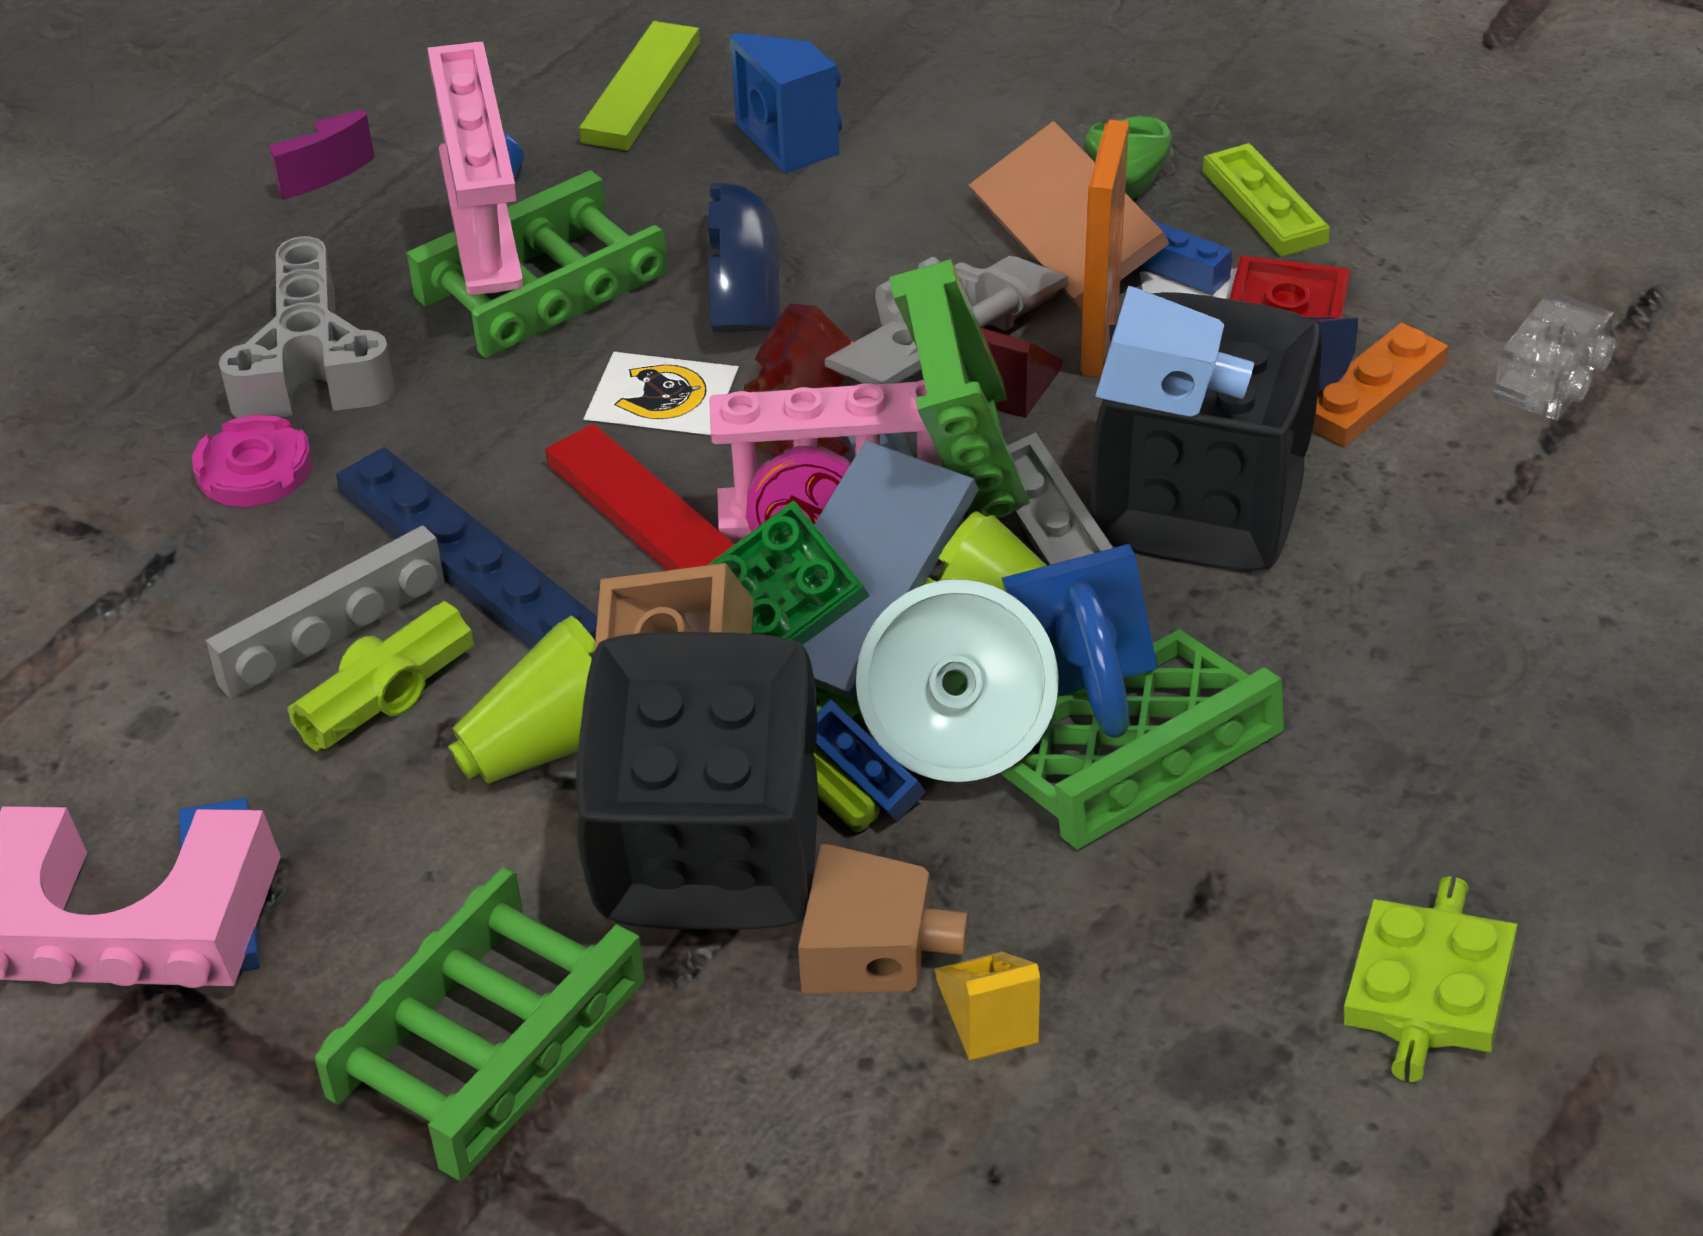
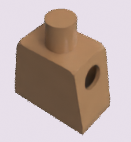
(871, 925)

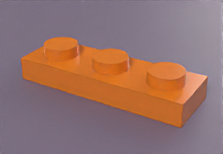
(1377, 382)

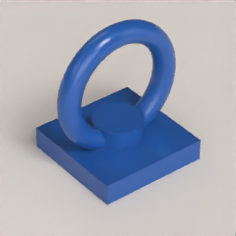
(1095, 626)

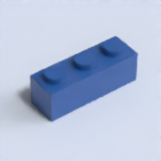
(1191, 261)
(866, 761)

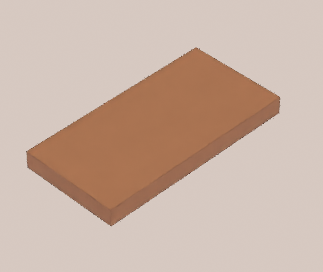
(1043, 204)

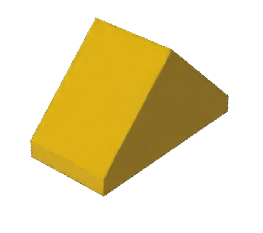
(992, 1002)

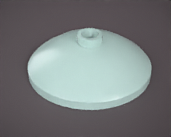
(968, 631)

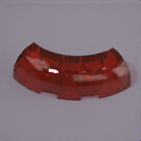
(795, 358)

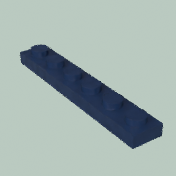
(469, 553)

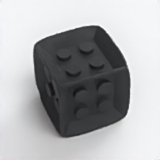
(1231, 477)
(698, 780)

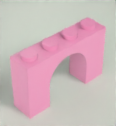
(180, 934)

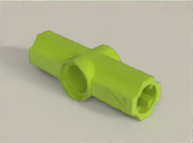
(380, 676)

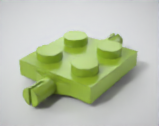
(1430, 977)

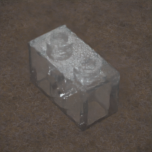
(1555, 355)

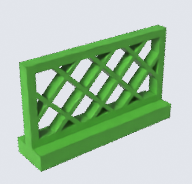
(1154, 759)

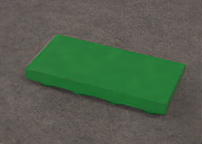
(793, 577)

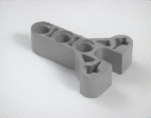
(306, 344)

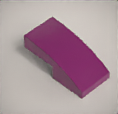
(318, 159)

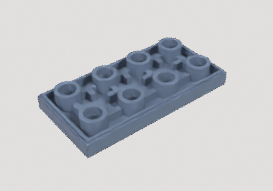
(889, 529)

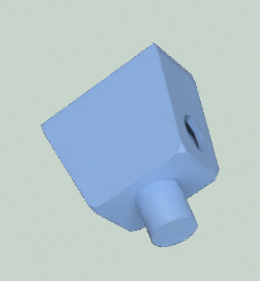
(1168, 357)

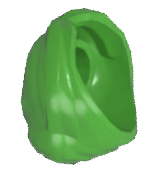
(1147, 150)

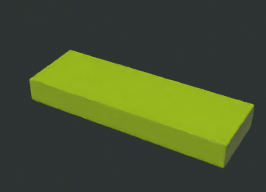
(1266, 200)

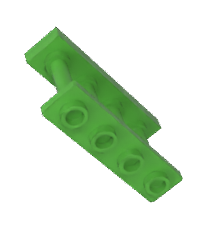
(540, 226)
(509, 1073)

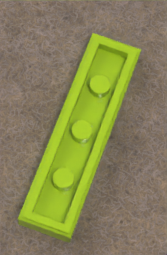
(639, 86)

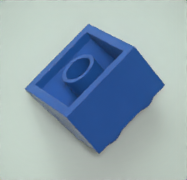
(786, 98)

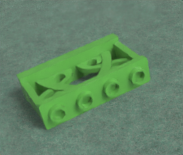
(959, 385)

